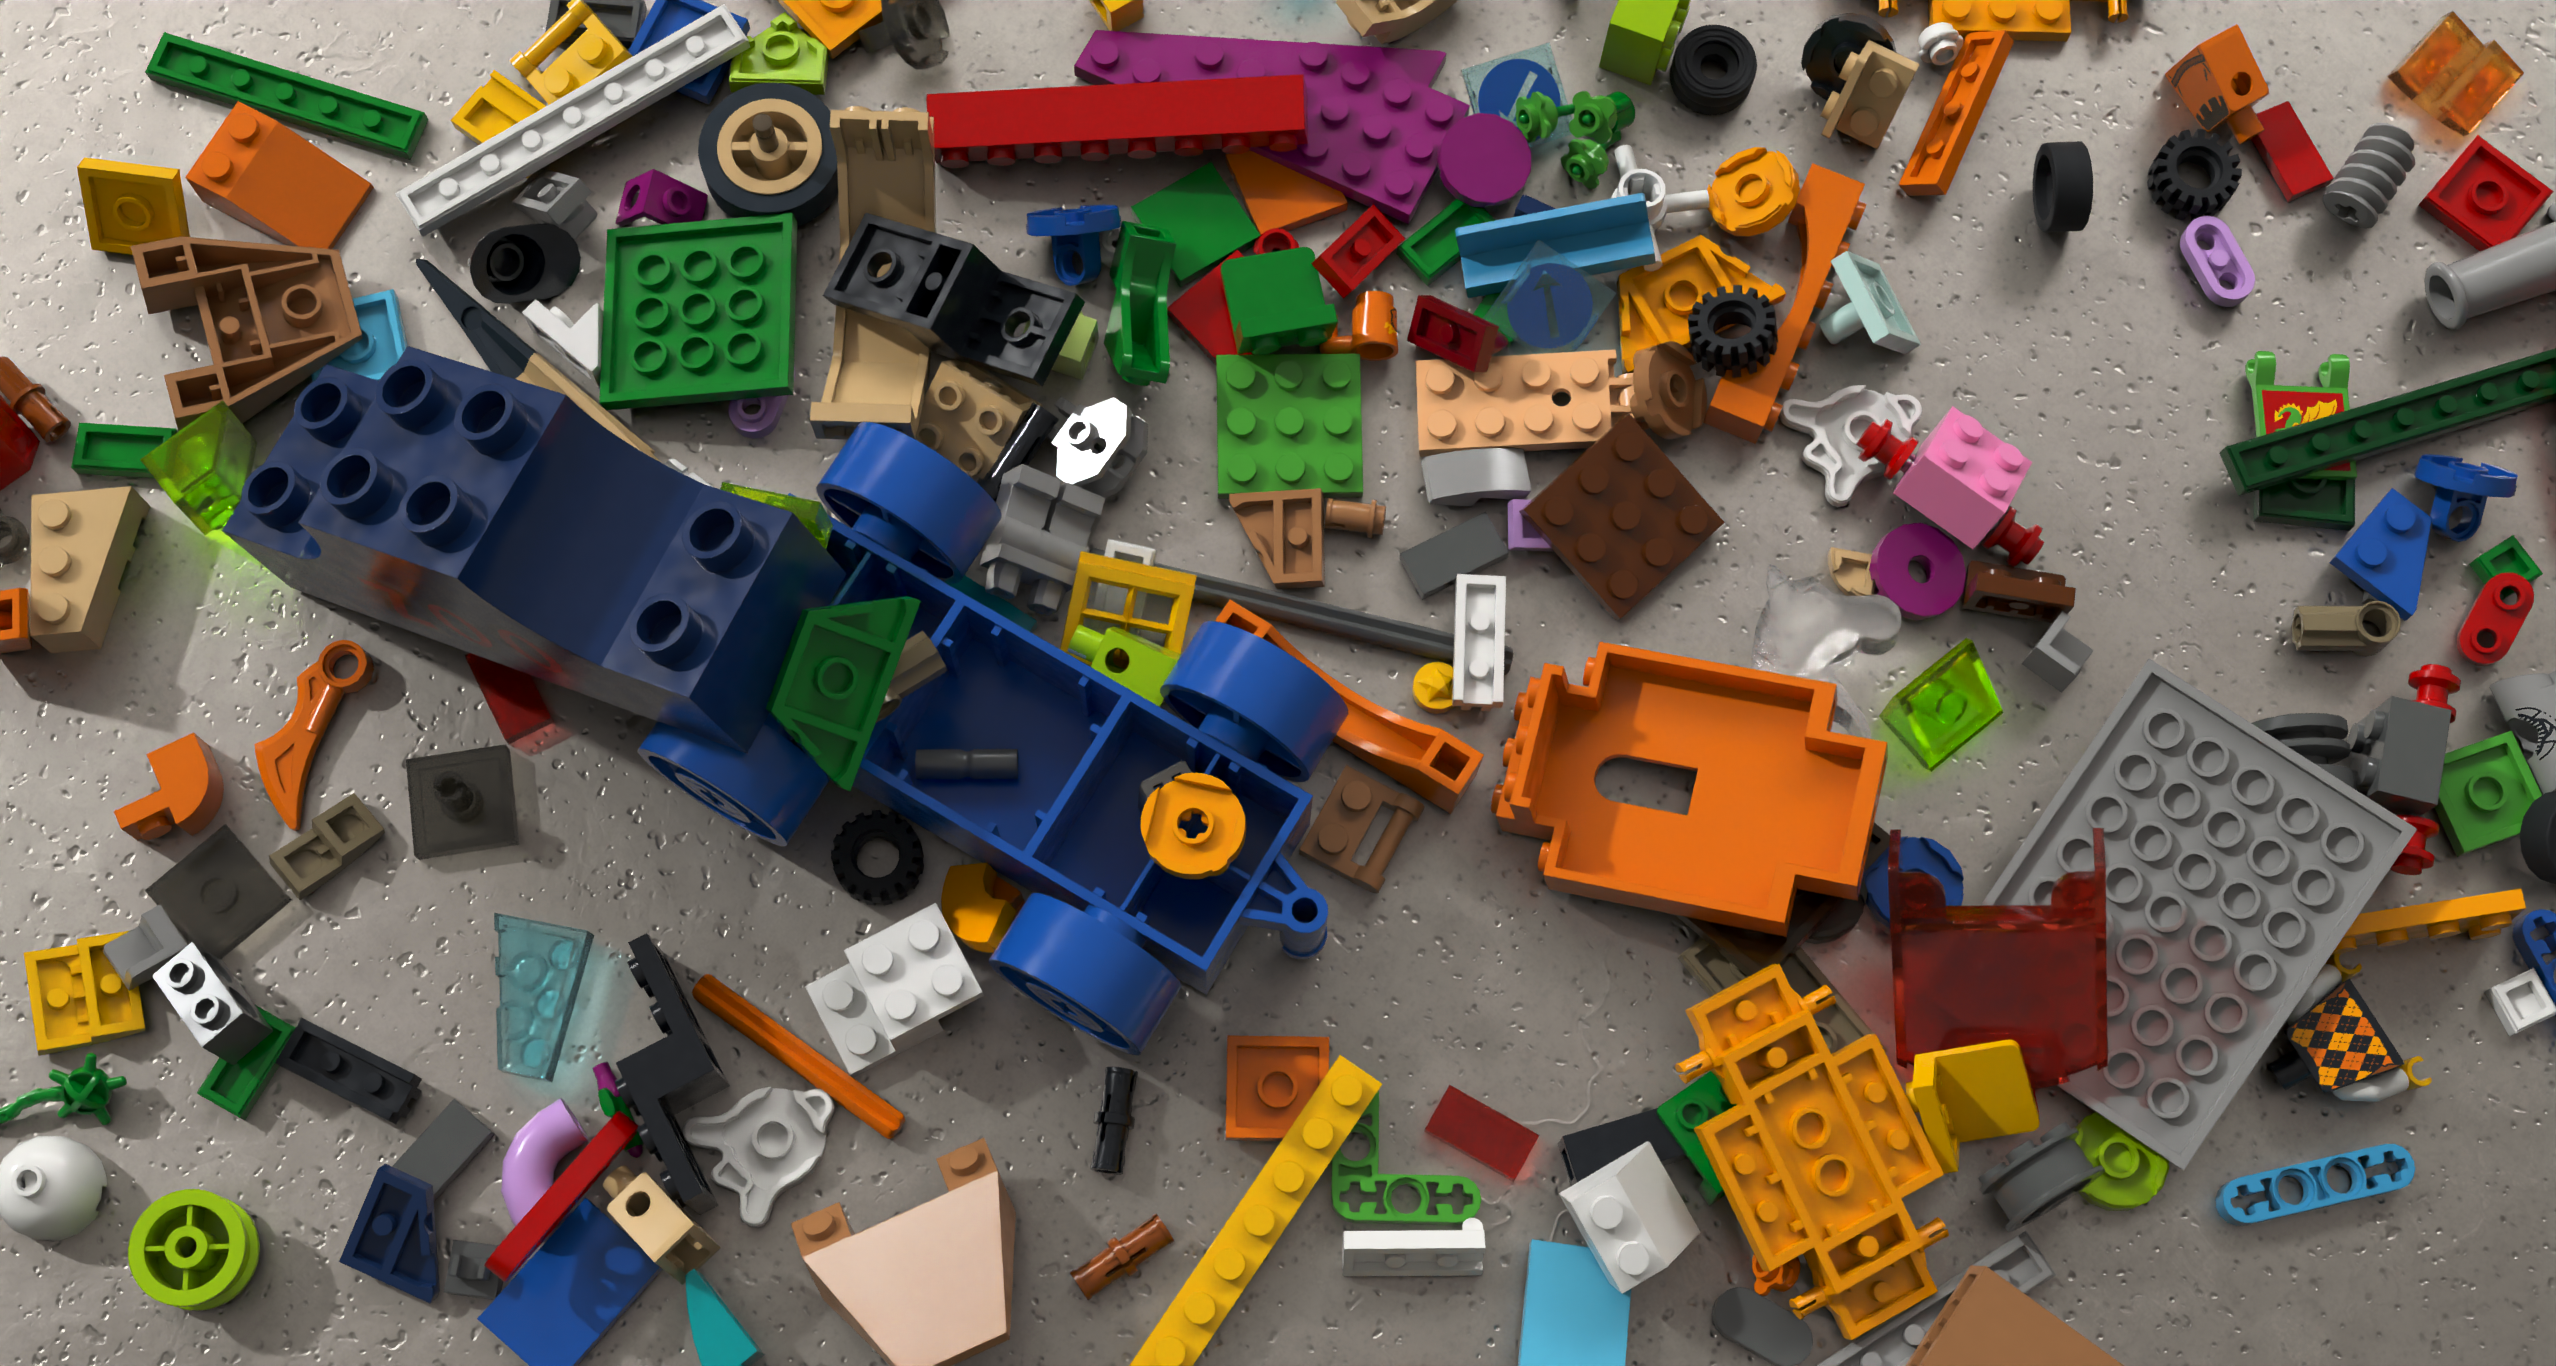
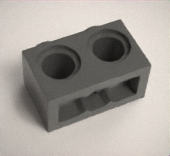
(212, 1003)

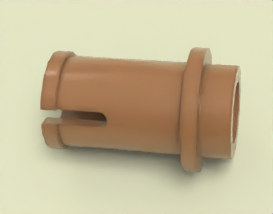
(1355, 516)

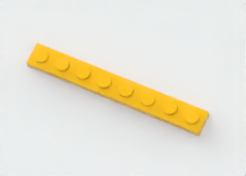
(1260, 1217)

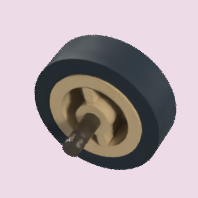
(770, 153)

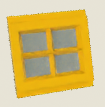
(1129, 597)

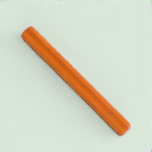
(798, 1056)

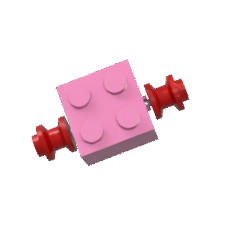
(1959, 481)

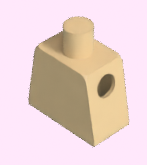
(658, 1223)

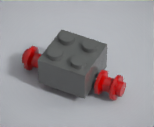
(2402, 757)

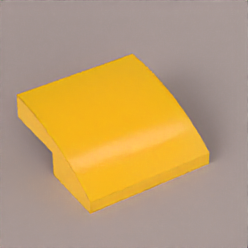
(79, 997)

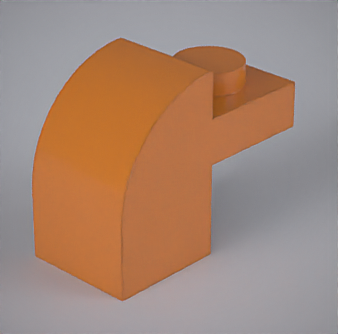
(188, 791)

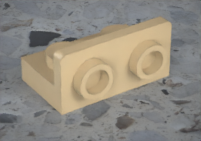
(1871, 94)

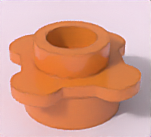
(1779, 1279)

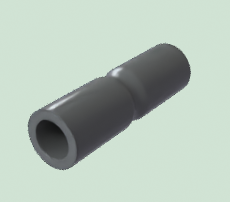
(961, 763)

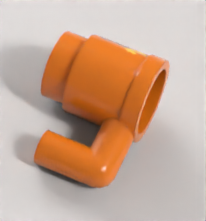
(1372, 329)

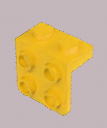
(1971, 1096)

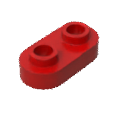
(2495, 617)

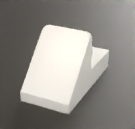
(577, 342)

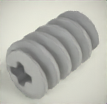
(2370, 175)

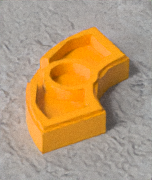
(972, 909)

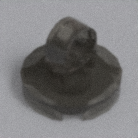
(913, 29)

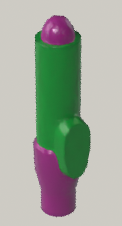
(612, 1103)

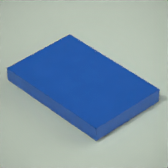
(571, 1290)

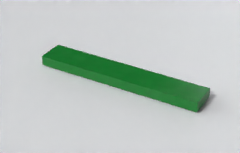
(287, 95)

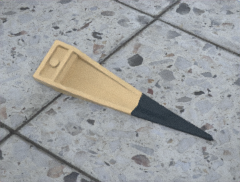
(513, 357)

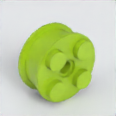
(223, 1256)

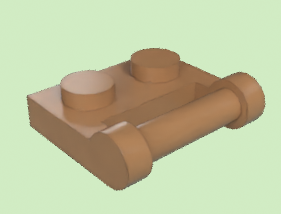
(1346, 821)

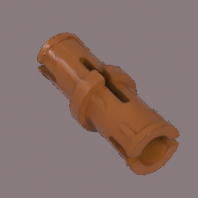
(1122, 1256)

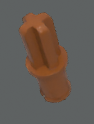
(31, 402)

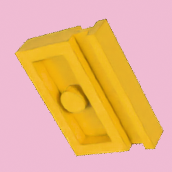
(494, 109)

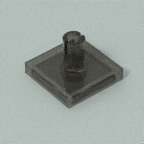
(462, 802)

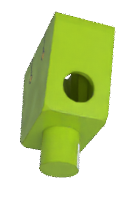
(1147, 665)

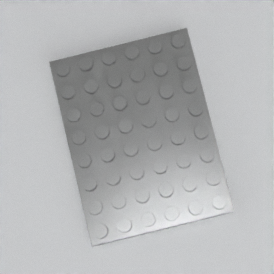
(2221, 897)

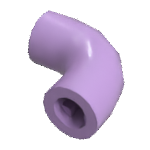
(534, 1156)

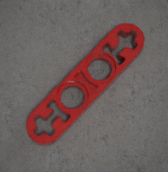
(561, 1196)

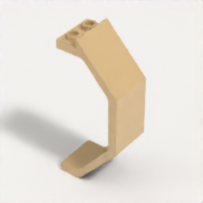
(876, 365)

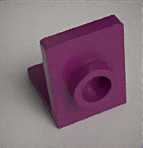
(660, 200)

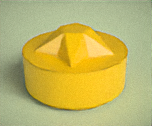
(1434, 687)

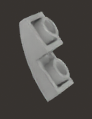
(1467, 475)

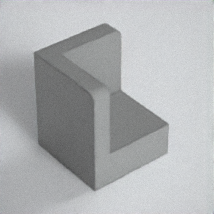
(2058, 655)
(145, 948)

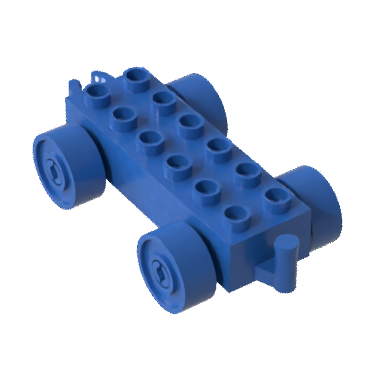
(1103, 918)

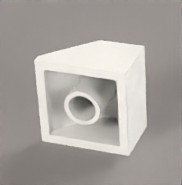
(1631, 1217)

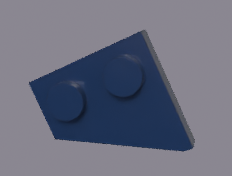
(397, 1234)

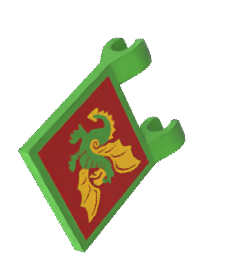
(2288, 406)

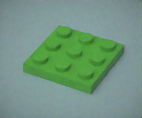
(1289, 424)

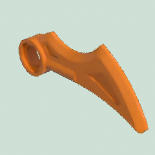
(288, 754)

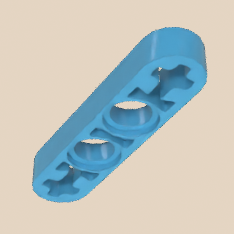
(2316, 1189)

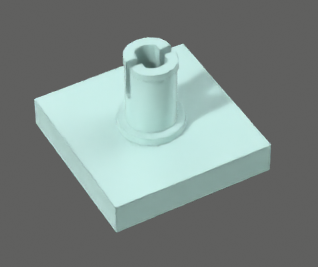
(1871, 306)

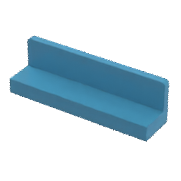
(1591, 235)

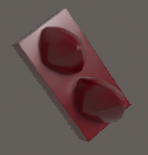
(1455, 334)

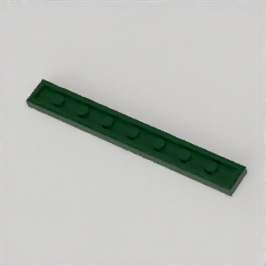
(2391, 423)

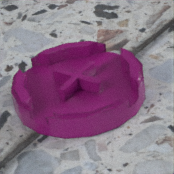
(1484, 160)

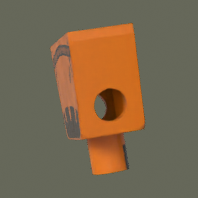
(2221, 84)

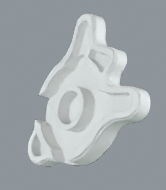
(1836, 428)
(765, 1145)

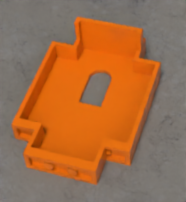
(1770, 804)

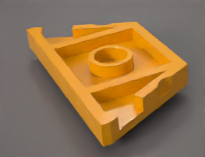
(1658, 302)

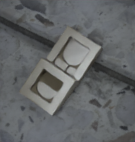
(327, 848)

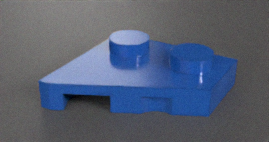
(2388, 553)

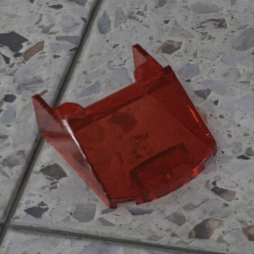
(2002, 970)

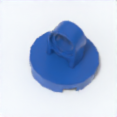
(1075, 231)
(2465, 487)

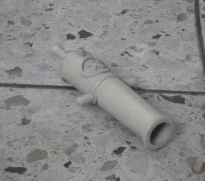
(2494, 276)

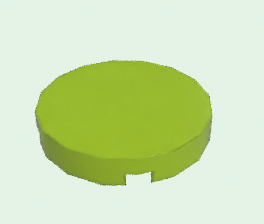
(2119, 1187)

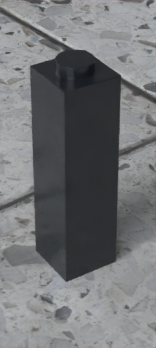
(1600, 1145)

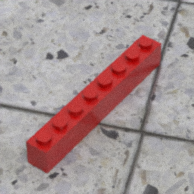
(1119, 120)

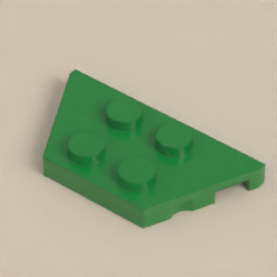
(839, 679)

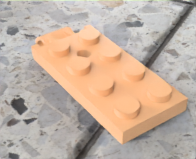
(1515, 405)

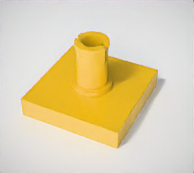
(131, 204)

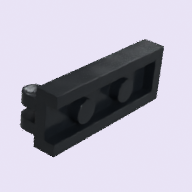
(349, 1071)

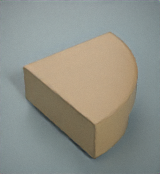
(1851, 571)

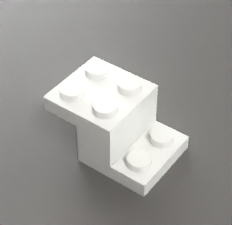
(894, 990)

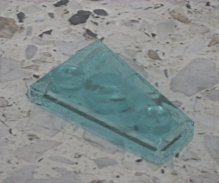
(538, 984)

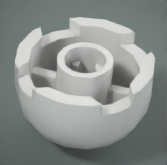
(50, 1187)

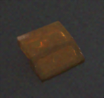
(2455, 74)

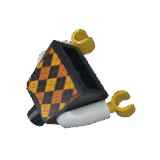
(2342, 1043)

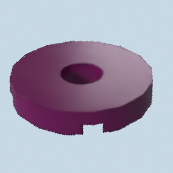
(1935, 553)

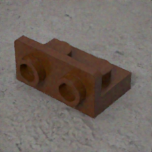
(2016, 592)

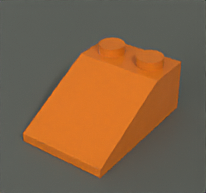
(277, 181)

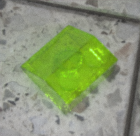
(205, 467)

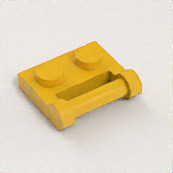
(581, 62)

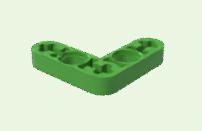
(1365, 1175)

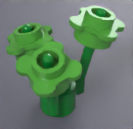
(1593, 116)

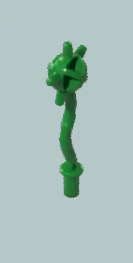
(83, 1091)

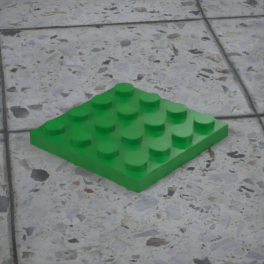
(699, 312)

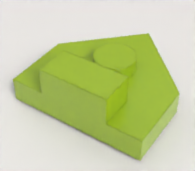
(781, 56)

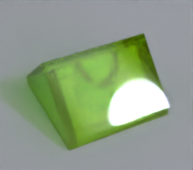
(1943, 706)

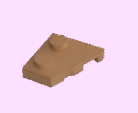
(1286, 534)

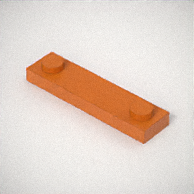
(1956, 113)

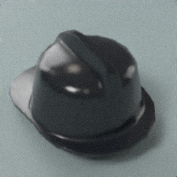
(524, 263)

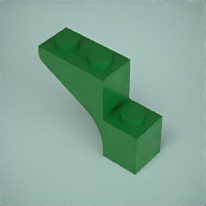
(1139, 319)

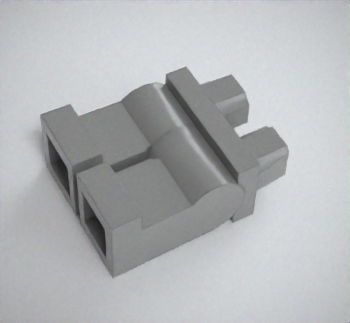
(1038, 537)

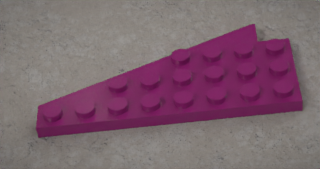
(1368, 106)

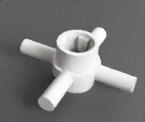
(1658, 204)

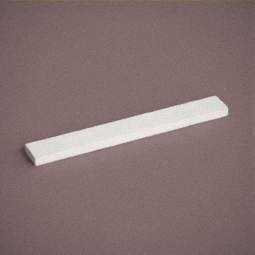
(573, 120)

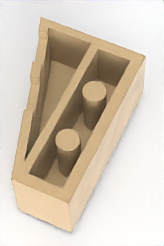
(78, 562)

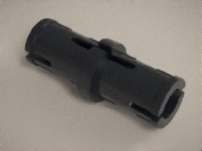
(1114, 1120)

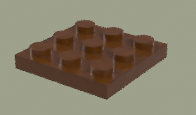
(1622, 517)

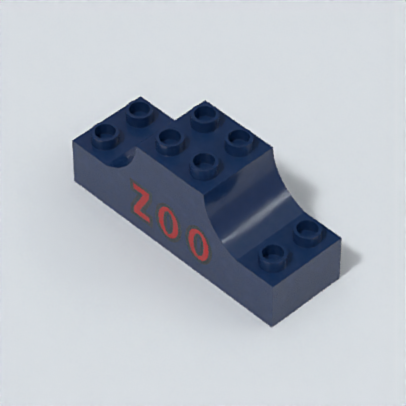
(534, 542)

